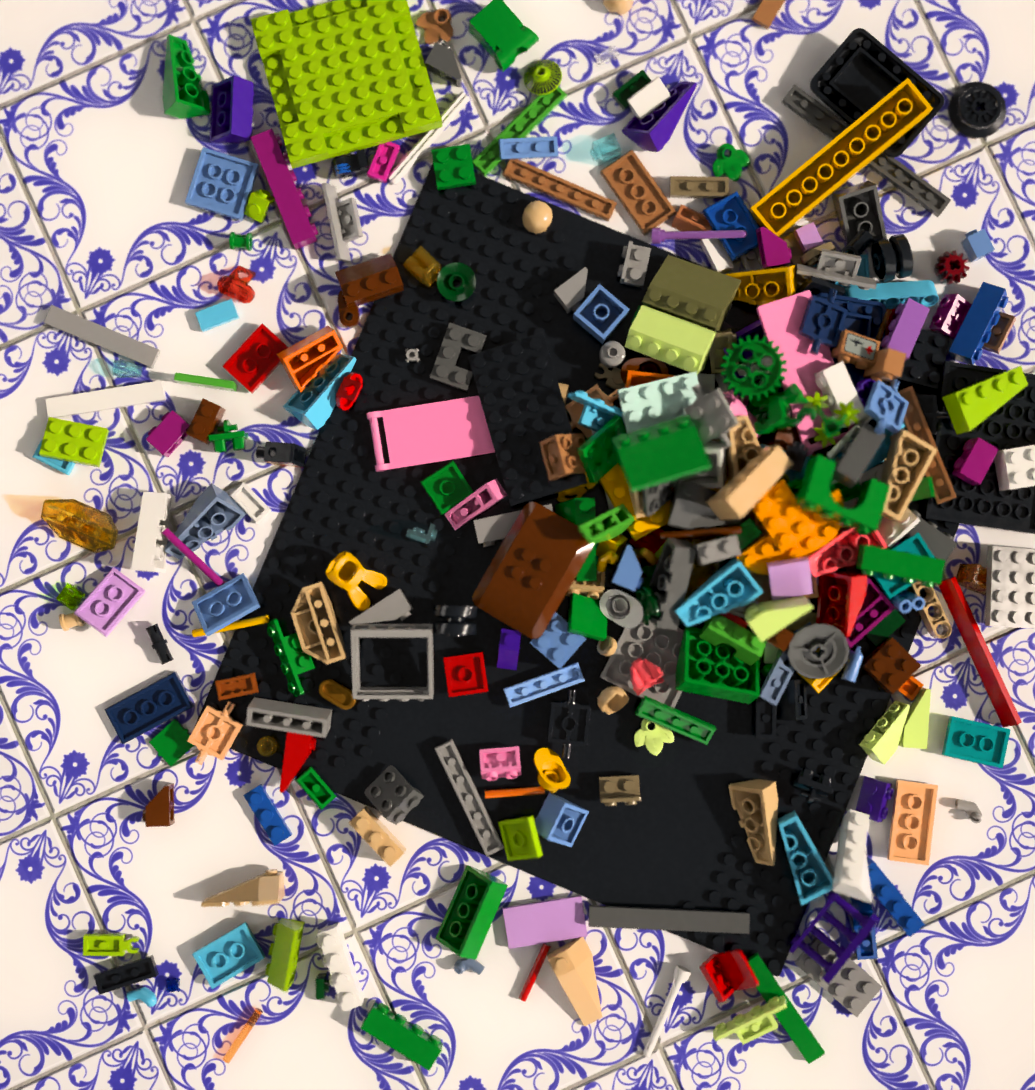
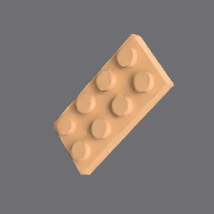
(912, 822)

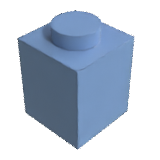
(977, 245)

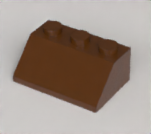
(369, 281)

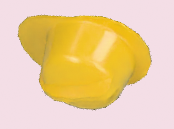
(551, 770)

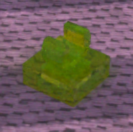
(70, 596)

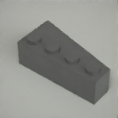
(671, 581)

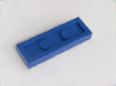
(267, 814)

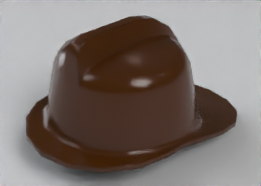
(643, 365)

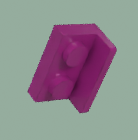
(950, 315)

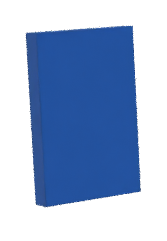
(733, 215)

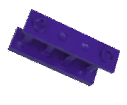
(842, 953)

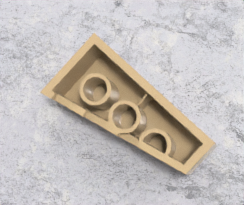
(903, 471)
(750, 484)

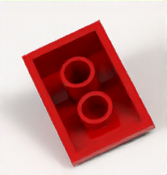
(840, 599)

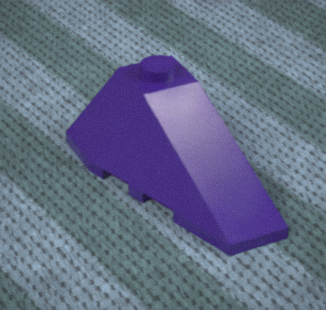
(658, 126)

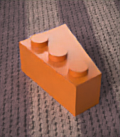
(309, 355)

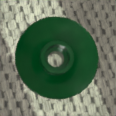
(456, 272)

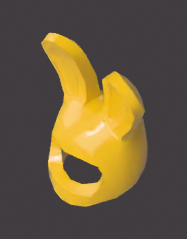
(348, 572)

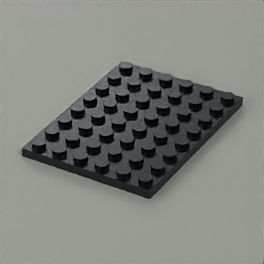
(1005, 429)

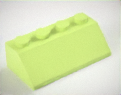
(670, 339)

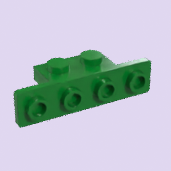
(292, 657)

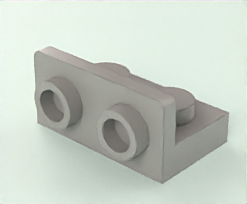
(635, 265)

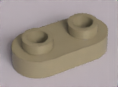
(812, 256)

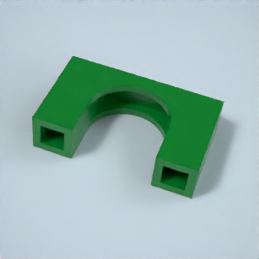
(816, 497)

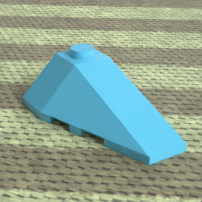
(317, 401)
(723, 591)

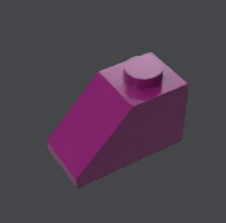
(772, 249)

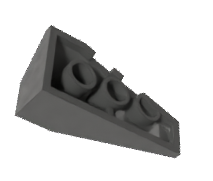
(690, 510)

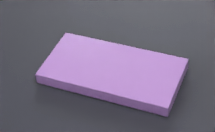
(545, 921)

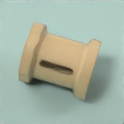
(70, 620)

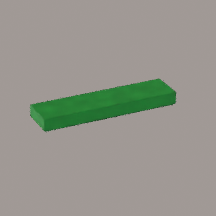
(675, 720)

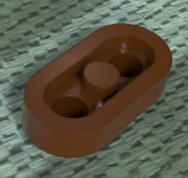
(344, 311)

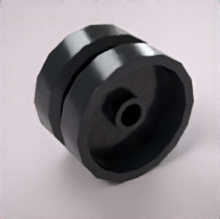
(892, 258)
(455, 620)

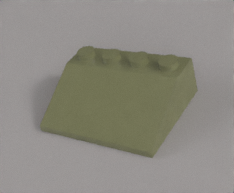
(692, 293)

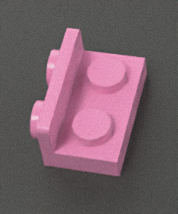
(500, 763)

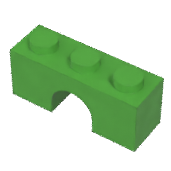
(722, 630)

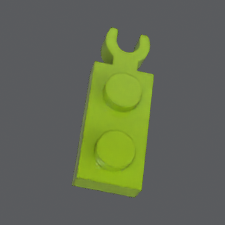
(108, 944)

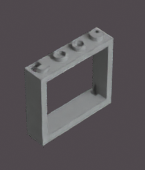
(391, 631)

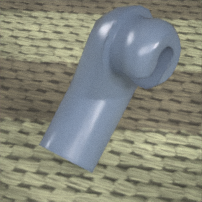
(465, 964)

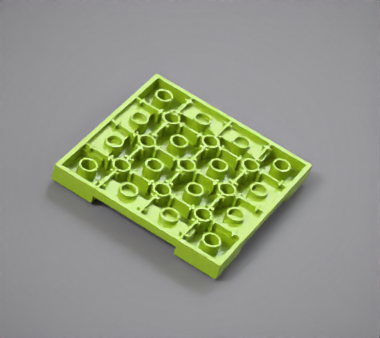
(345, 77)

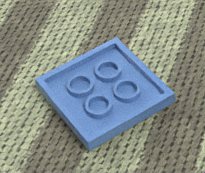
(222, 184)

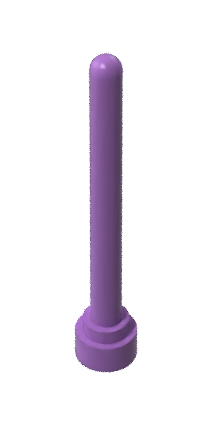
(660, 235)

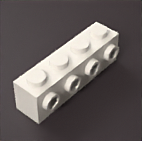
(340, 966)

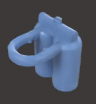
(907, 601)
(852, 665)

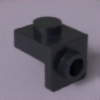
(796, 453)

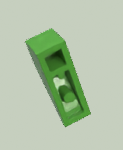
(607, 525)

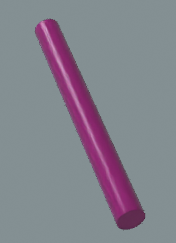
(192, 557)

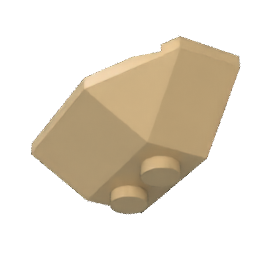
(318, 625)

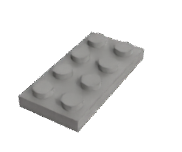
(851, 984)

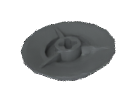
(830, 657)

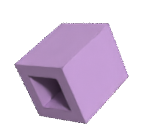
(808, 237)

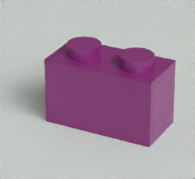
(168, 433)
(974, 461)

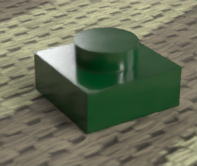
(322, 986)

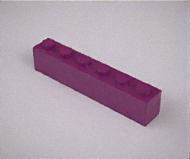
(284, 189)

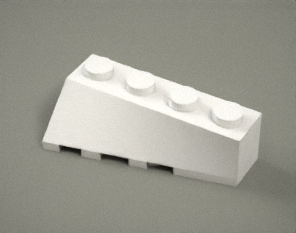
(851, 865)

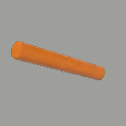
(514, 792)

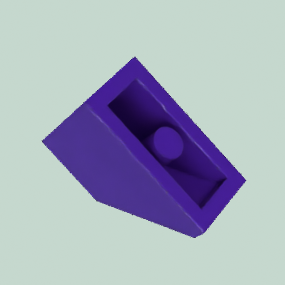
(508, 649)

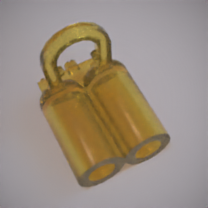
(423, 266)

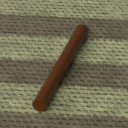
(701, 532)

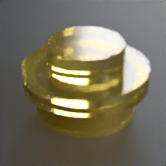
(267, 746)

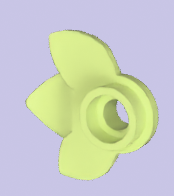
(653, 738)

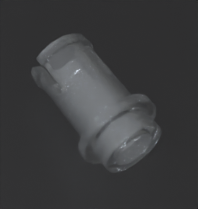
(606, 56)

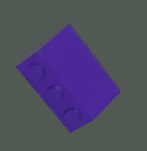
(231, 111)

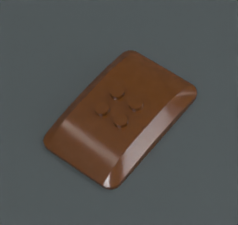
(532, 570)

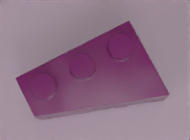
(873, 610)

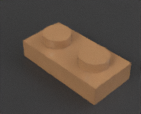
(999, 333)

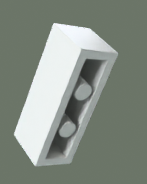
(837, 385)

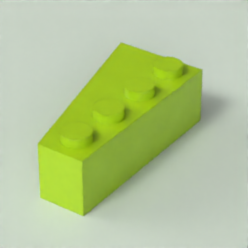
(977, 402)

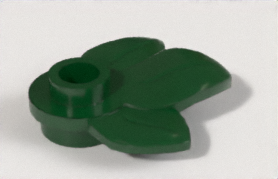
(646, 598)

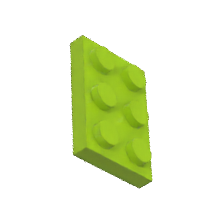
(74, 442)

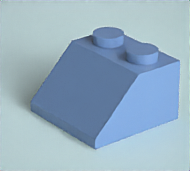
(627, 572)
(560, 820)

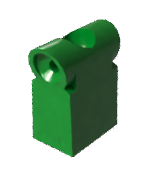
(501, 33)

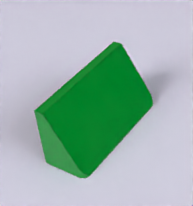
(315, 788)

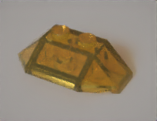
(80, 524)

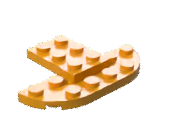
(790, 529)

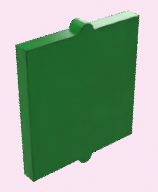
(172, 742)

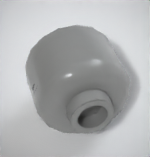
(612, 354)

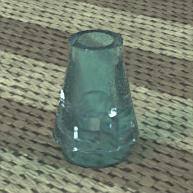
(125, 369)

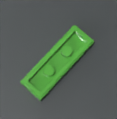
(205, 382)

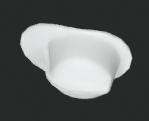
(621, 608)

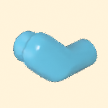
(144, 995)

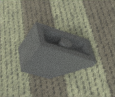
(443, 64)

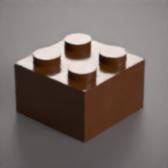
(890, 665)

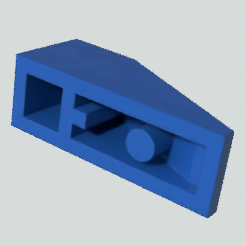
(868, 947)

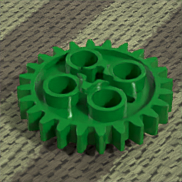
(760, 350)

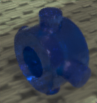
(173, 985)

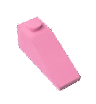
(475, 504)

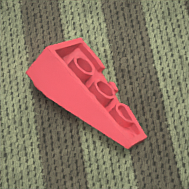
(842, 550)

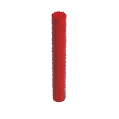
(534, 972)

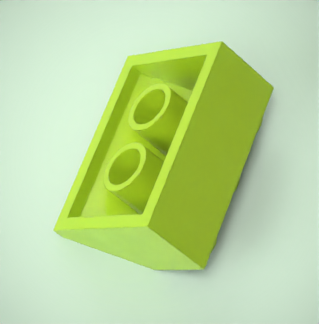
(284, 953)

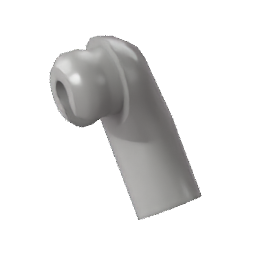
(971, 809)

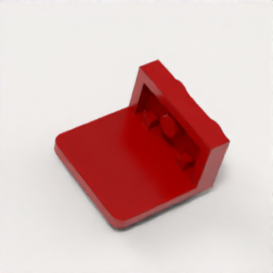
(728, 973)

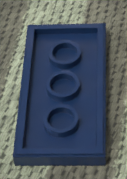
(149, 707)

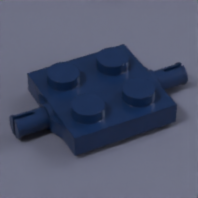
(823, 321)

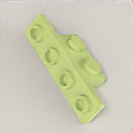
(752, 1024)

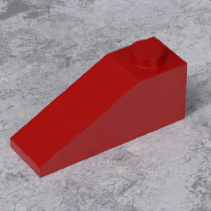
(297, 750)

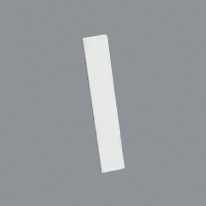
(105, 399)

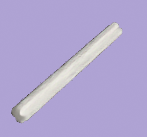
(427, 139)

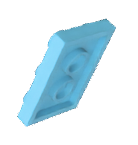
(229, 955)

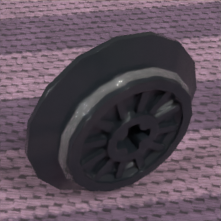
(973, 122)

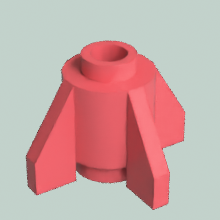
(644, 675)

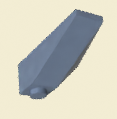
(208, 516)

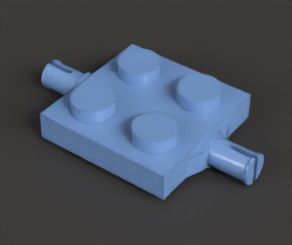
(886, 406)

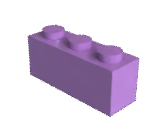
(905, 327)

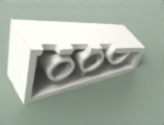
(149, 540)

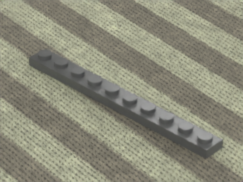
(885, 166)

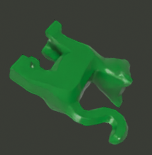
(778, 410)

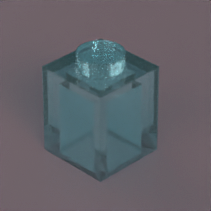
(605, 149)

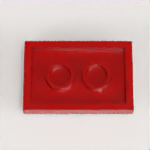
(255, 358)

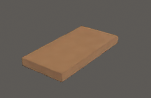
(638, 192)

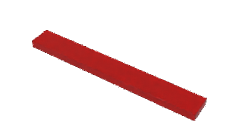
(979, 652)

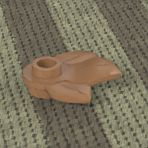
(434, 28)

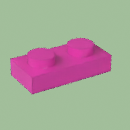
(383, 161)

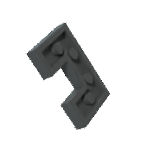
(445, 364)

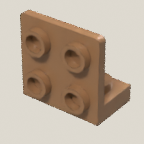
(561, 455)

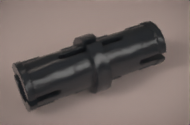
(159, 644)

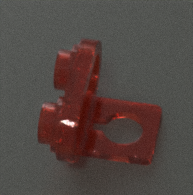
(237, 287)

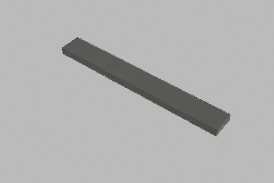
(669, 919)

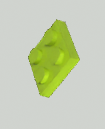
(520, 838)

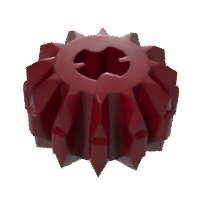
(944, 264)

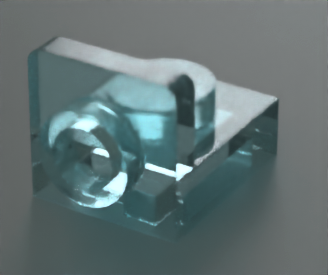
(418, 534)

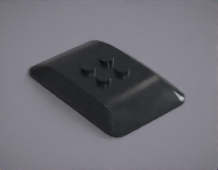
(862, 75)

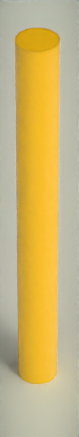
(236, 625)

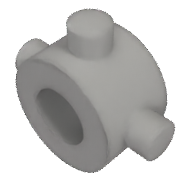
(412, 355)

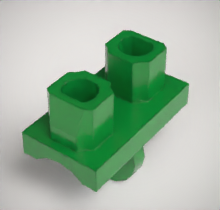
(237, 438)

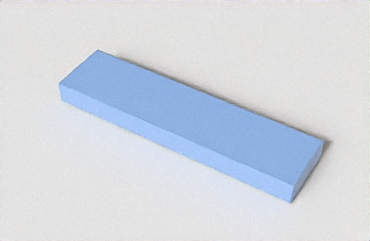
(543, 684)

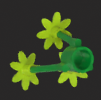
(831, 425)

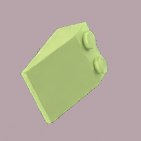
(773, 615)

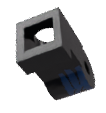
(350, 165)

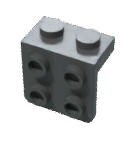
(655, 497)
(393, 795)

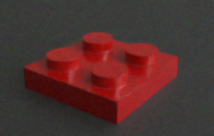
(465, 674)

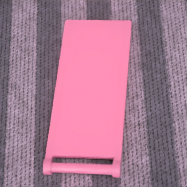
(781, 324)
(431, 433)

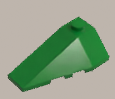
(182, 87)

